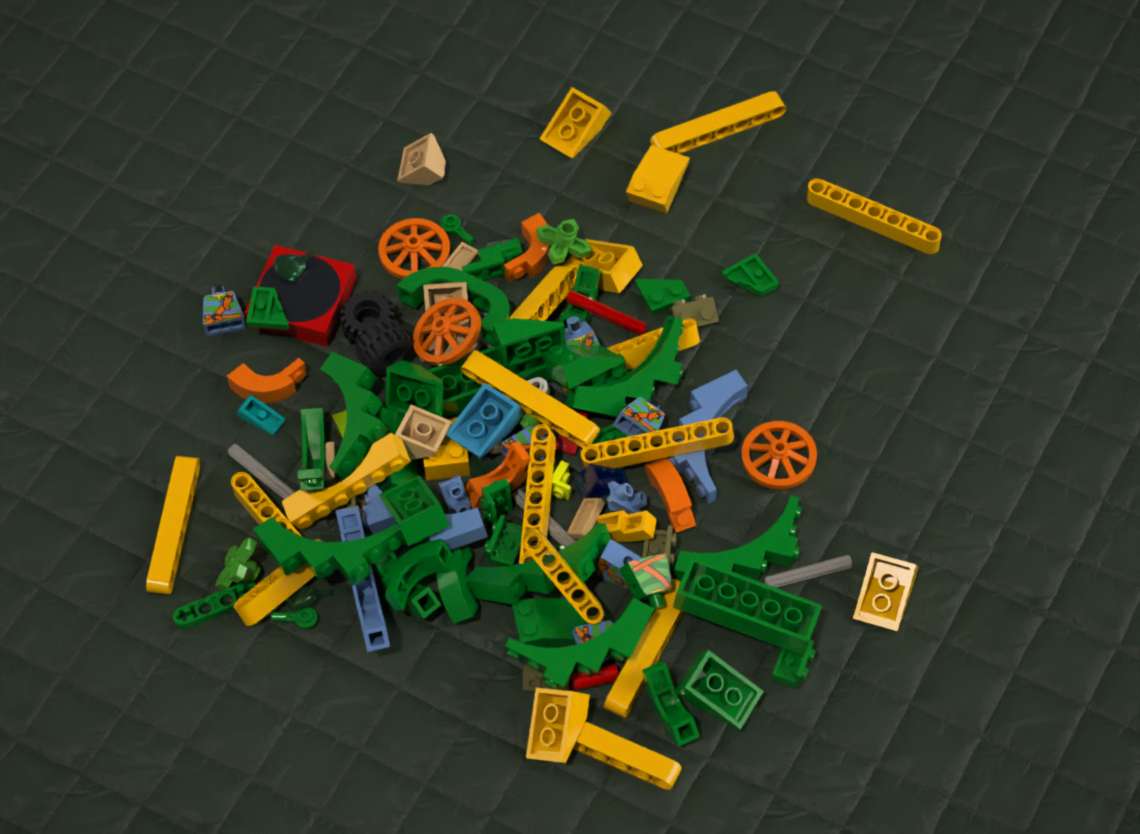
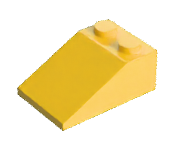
(575, 123)
(657, 179)
(616, 261)
(449, 460)
(885, 591)
(556, 723)

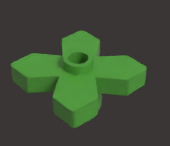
(563, 241)
(239, 565)

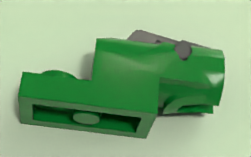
(493, 259)

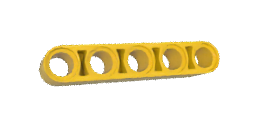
(547, 294)
(261, 508)
(566, 587)
(270, 593)
(627, 756)

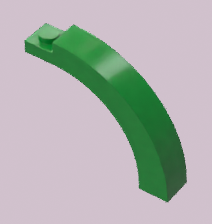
(313, 470)

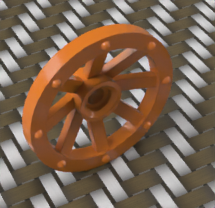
(413, 246)
(444, 329)
(779, 457)

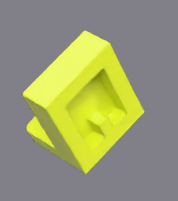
(560, 480)

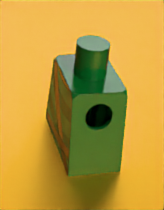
(649, 579)

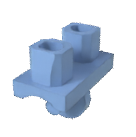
(455, 495)
(625, 499)

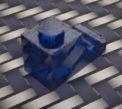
(594, 480)

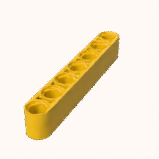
(720, 123)
(874, 216)
(638, 348)
(531, 399)
(666, 437)
(536, 490)
(173, 525)
(647, 653)

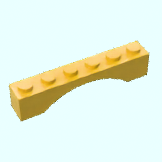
(382, 460)

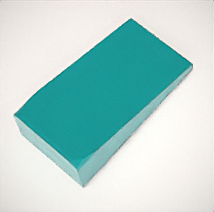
(260, 415)

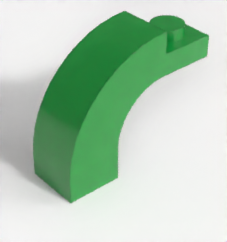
(585, 284)
(411, 567)
(454, 587)
(421, 598)
(668, 707)

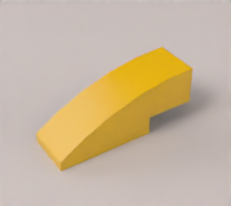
(629, 527)

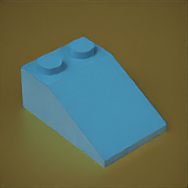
(485, 421)

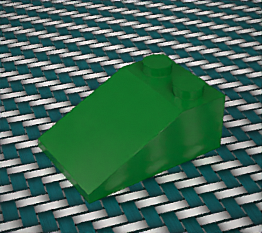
(525, 339)
(578, 363)
(415, 386)
(414, 510)
(546, 622)
(719, 690)

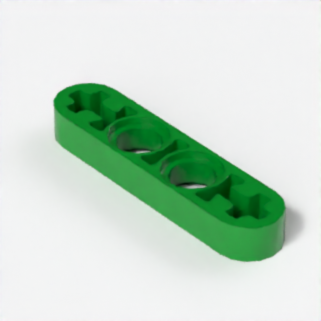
(214, 602)

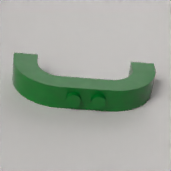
(480, 294)

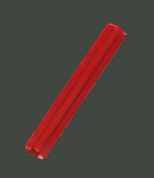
(606, 312)

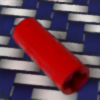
(605, 675)

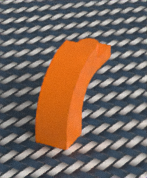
(535, 257)
(267, 388)
(513, 468)
(671, 488)

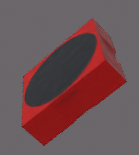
(314, 299)

